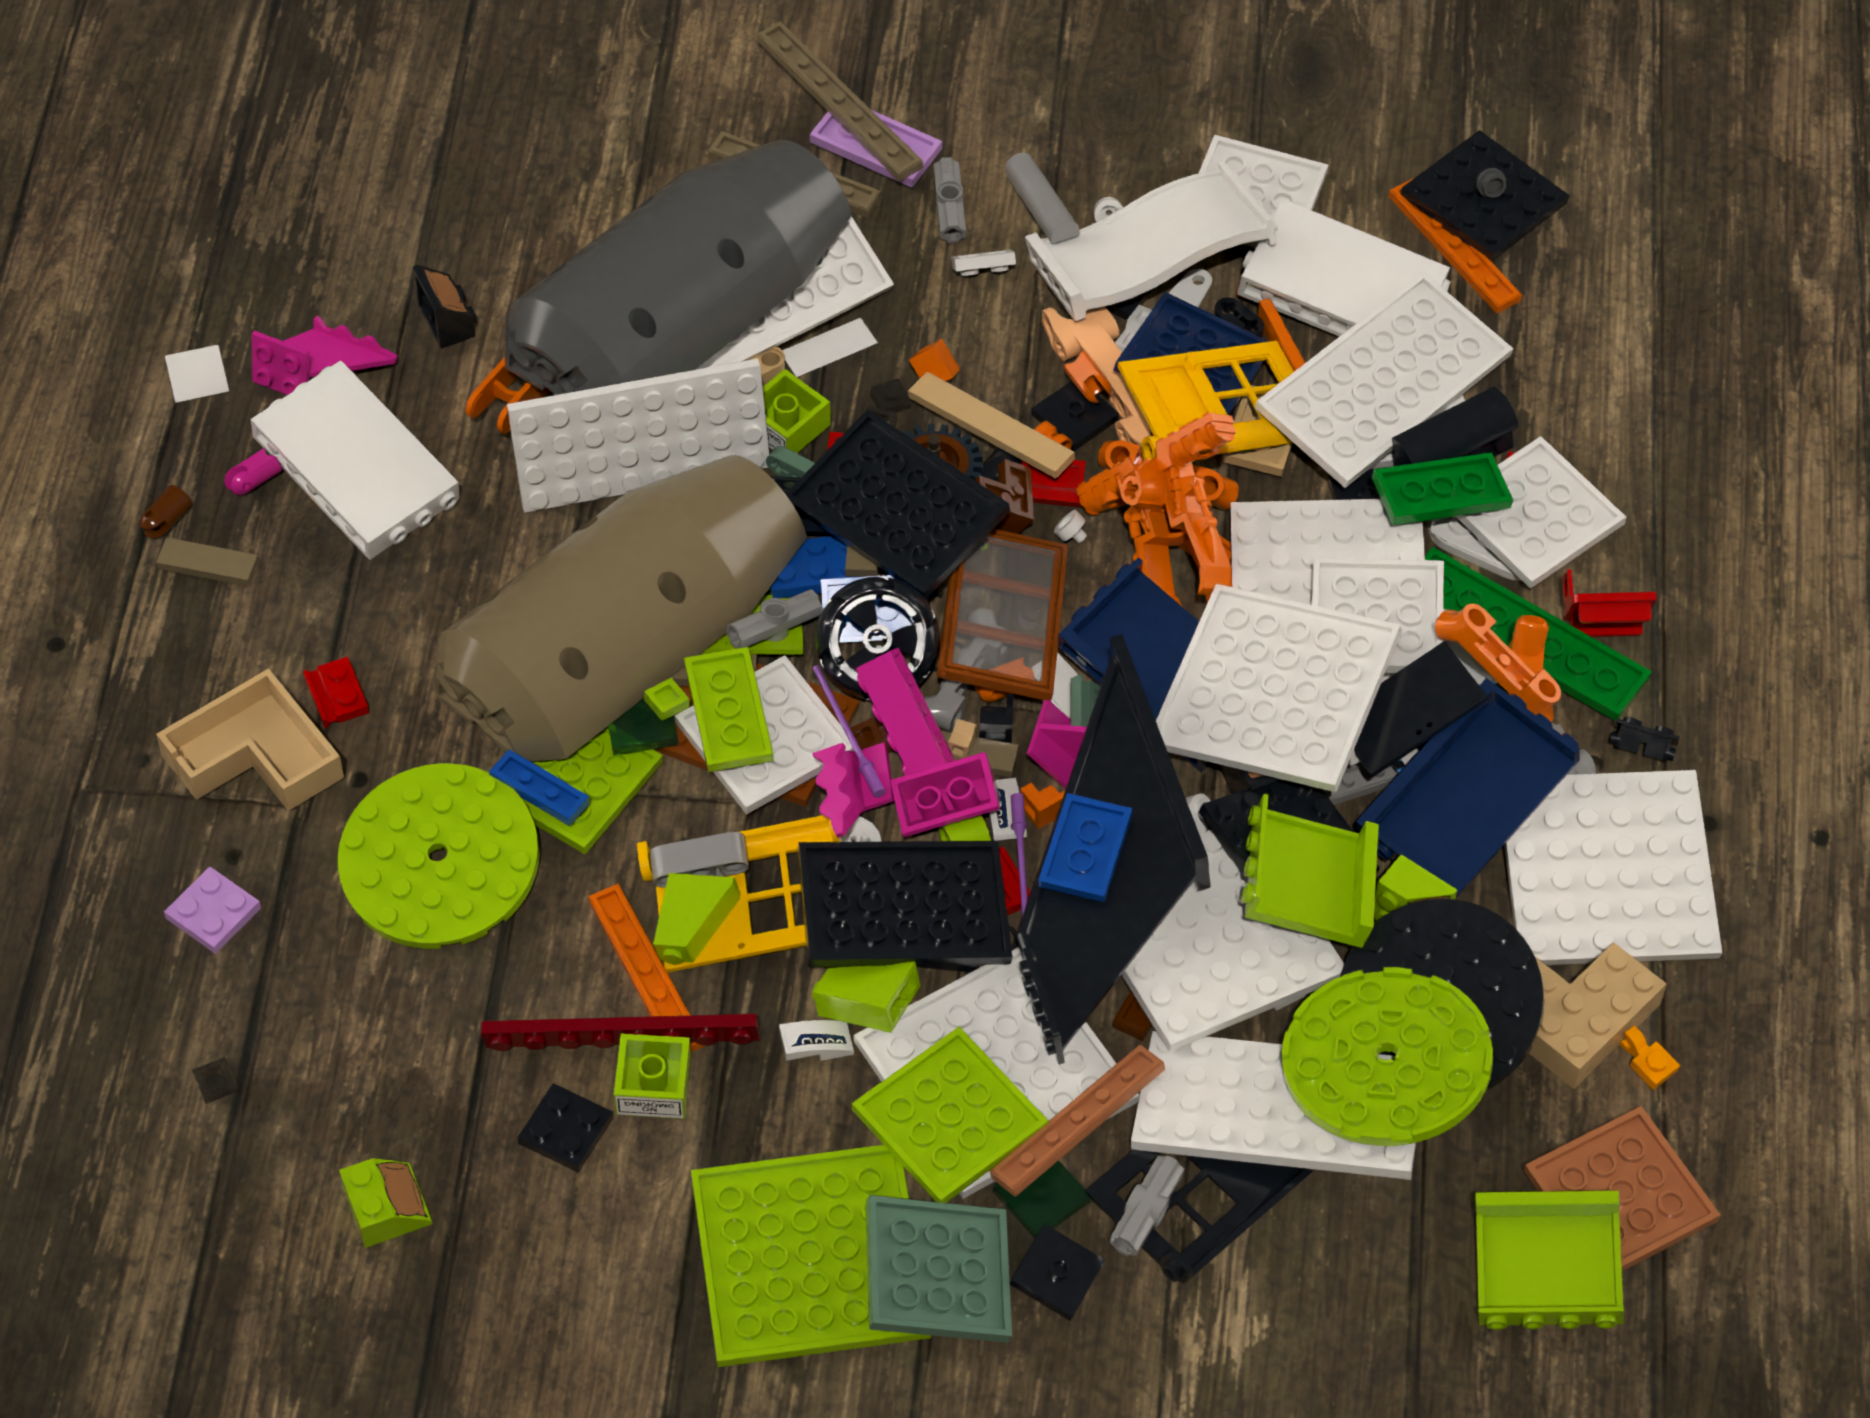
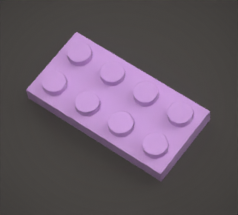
(837, 139)

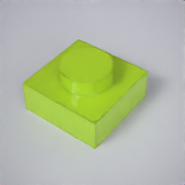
(666, 699)

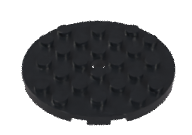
(1473, 953)

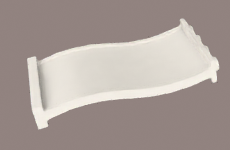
(1151, 240)

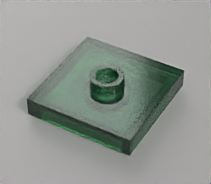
(641, 730)
(1046, 1200)

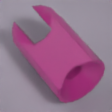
(252, 472)

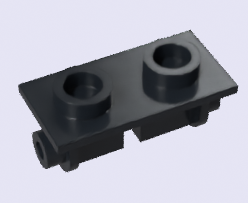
(1633, 733)

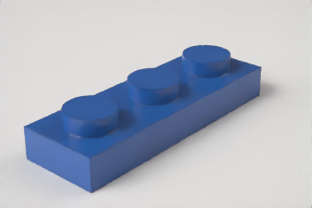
(540, 787)

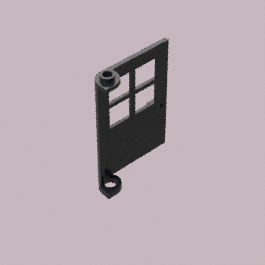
(1250, 1185)

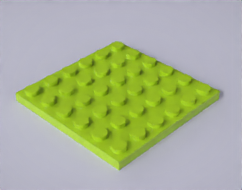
(791, 1252)

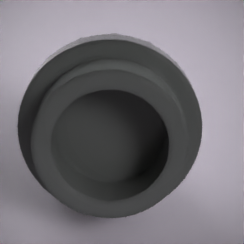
(1491, 183)

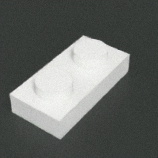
(996, 260)

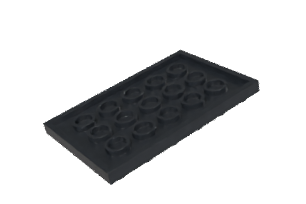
(897, 503)
(903, 903)

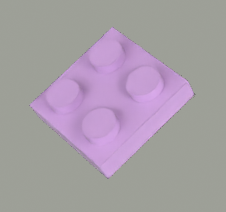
(212, 910)

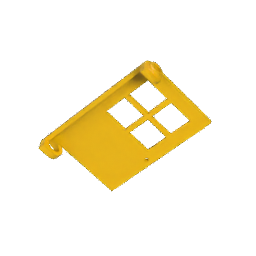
(1176, 391)
(735, 935)

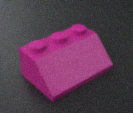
(945, 794)

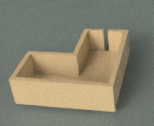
(247, 729)
(1593, 1012)

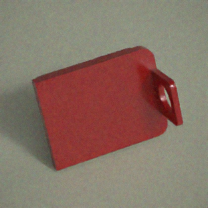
(1606, 613)

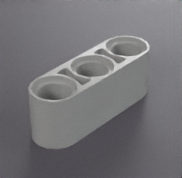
(709, 855)

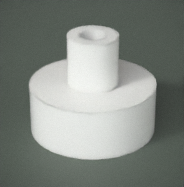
(1105, 204)
(1070, 527)

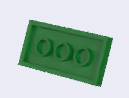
(1442, 488)

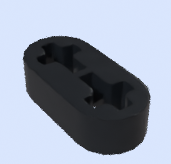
(1241, 315)

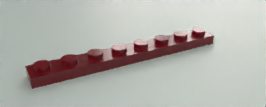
(607, 1031)

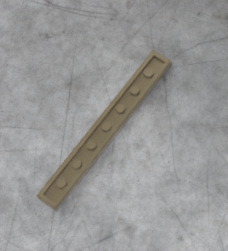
(840, 101)

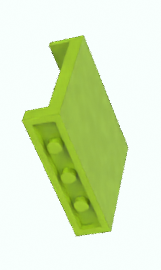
(1310, 876)
(1549, 1259)

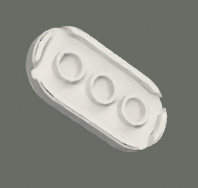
(1458, 540)

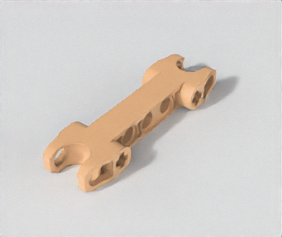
(1096, 337)

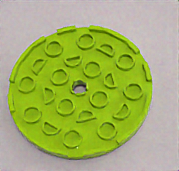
(446, 901)
(1437, 1068)

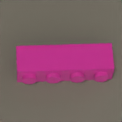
(903, 712)

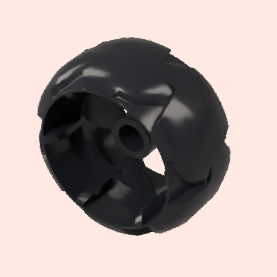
(858, 603)

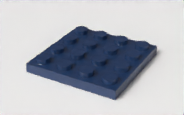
(1183, 328)

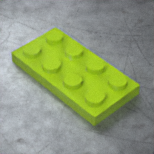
(728, 709)

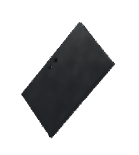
(1422, 694)

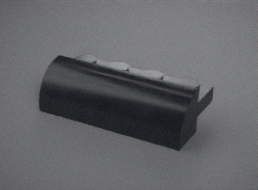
(1467, 429)

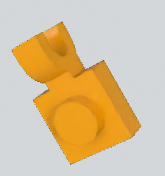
(1649, 1062)

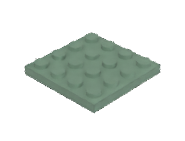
(938, 1269)

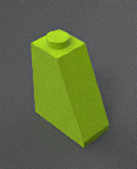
(692, 914)
(867, 994)

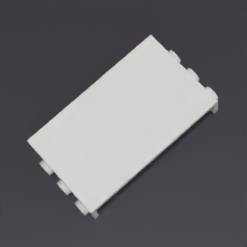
(1328, 270)
(355, 459)

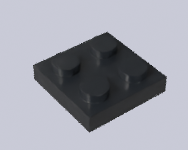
(565, 1128)

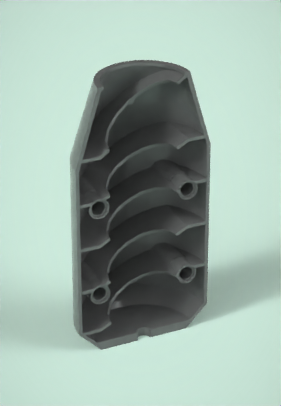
(679, 272)

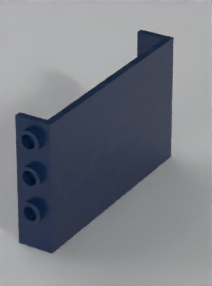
(1152, 627)
(1471, 788)

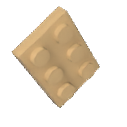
(1265, 459)

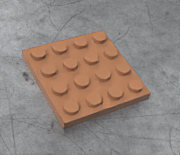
(1655, 1188)

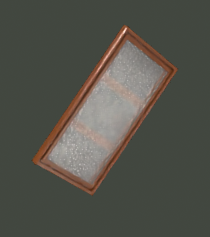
(1005, 615)

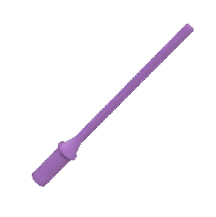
(865, 766)
(1019, 826)

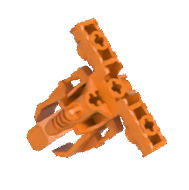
(1169, 503)

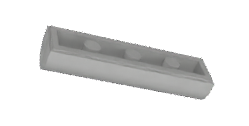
(1040, 198)

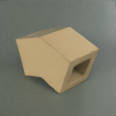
(962, 738)

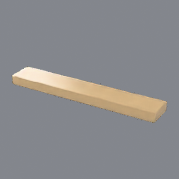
(991, 425)

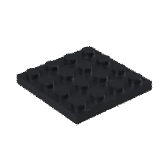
(1488, 224)
(1230, 813)

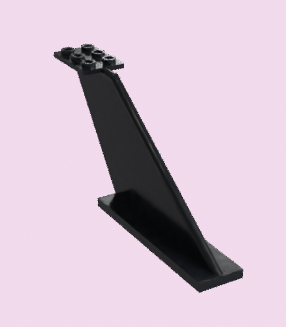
(1082, 945)

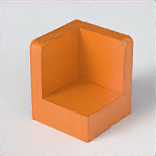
(935, 360)
(1041, 805)

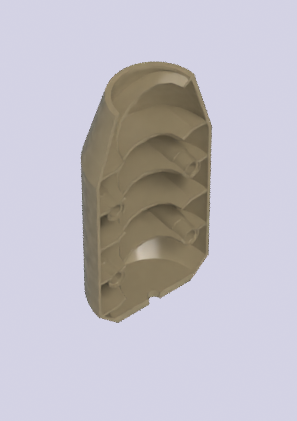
(617, 607)

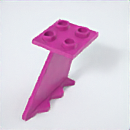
(293, 361)
(1055, 742)
(846, 786)

